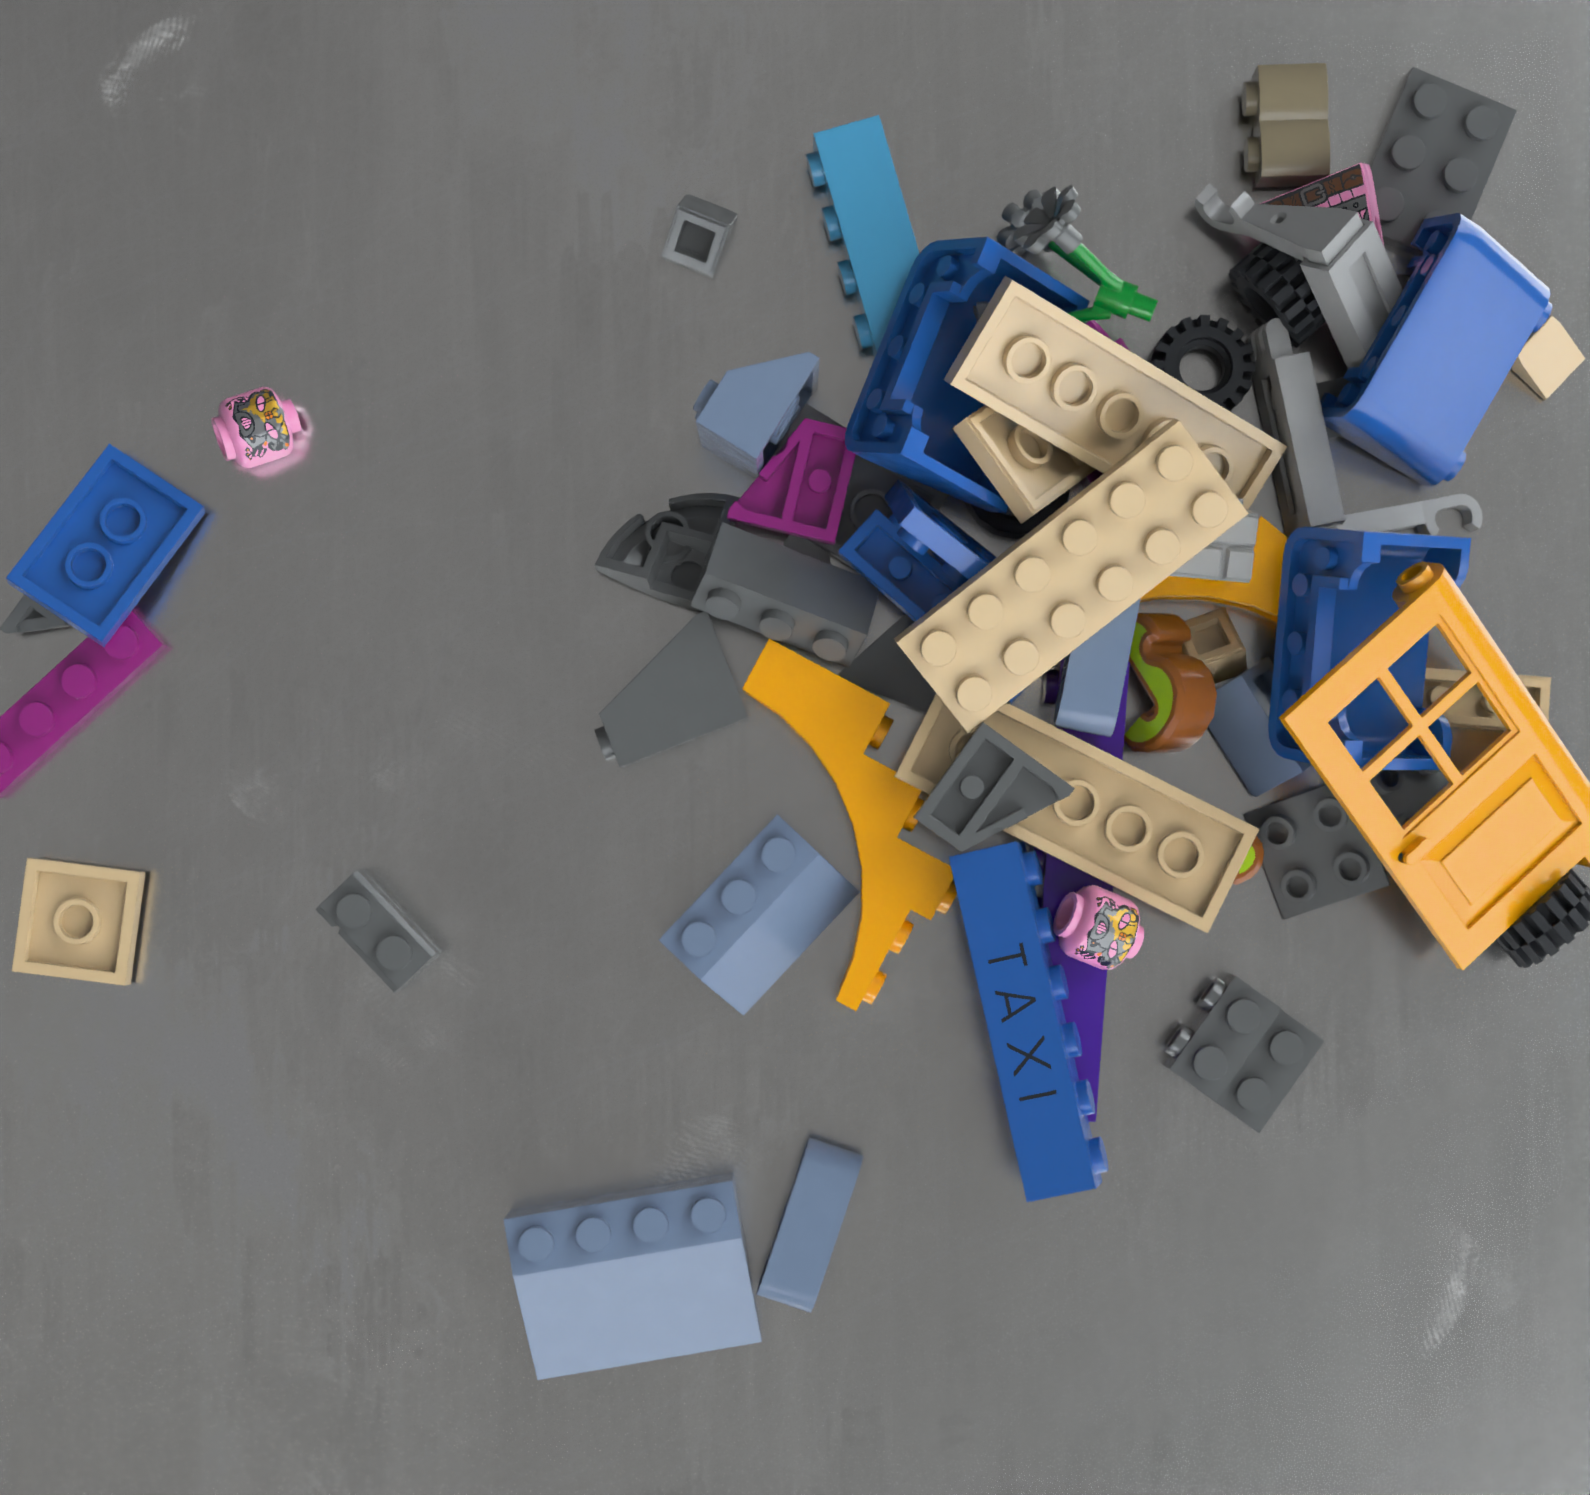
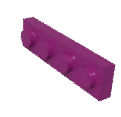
(71, 696)

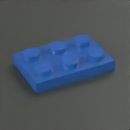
(927, 528)
(106, 545)

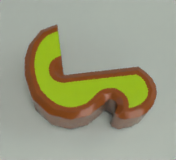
(1174, 681)

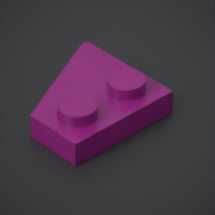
(801, 486)

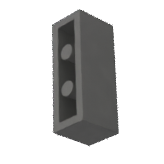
(785, 595)

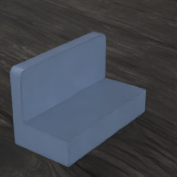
(1243, 733)

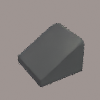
(699, 234)

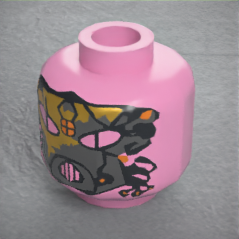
(255, 427)
(1098, 927)

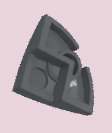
(669, 549)

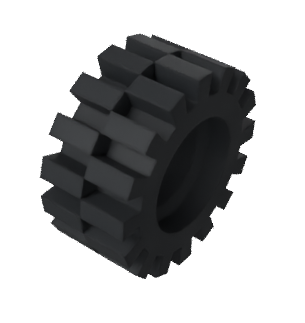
(1277, 288)
(1222, 342)
(1549, 922)

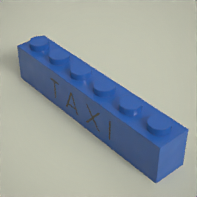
(1027, 1021)

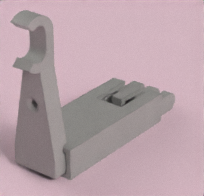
(1339, 258)
(1306, 469)

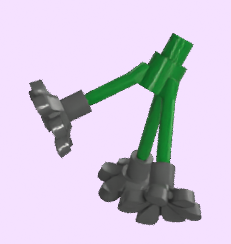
(1047, 227)

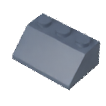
(754, 409)
(759, 915)

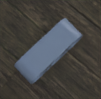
(1095, 678)
(809, 1224)

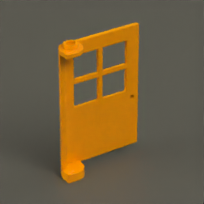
(1498, 825)

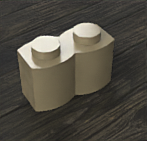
(1288, 124)

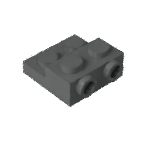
(1241, 1051)

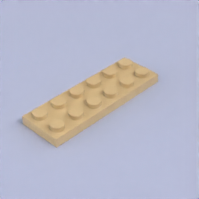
(1094, 393)
(1071, 575)
(1114, 822)

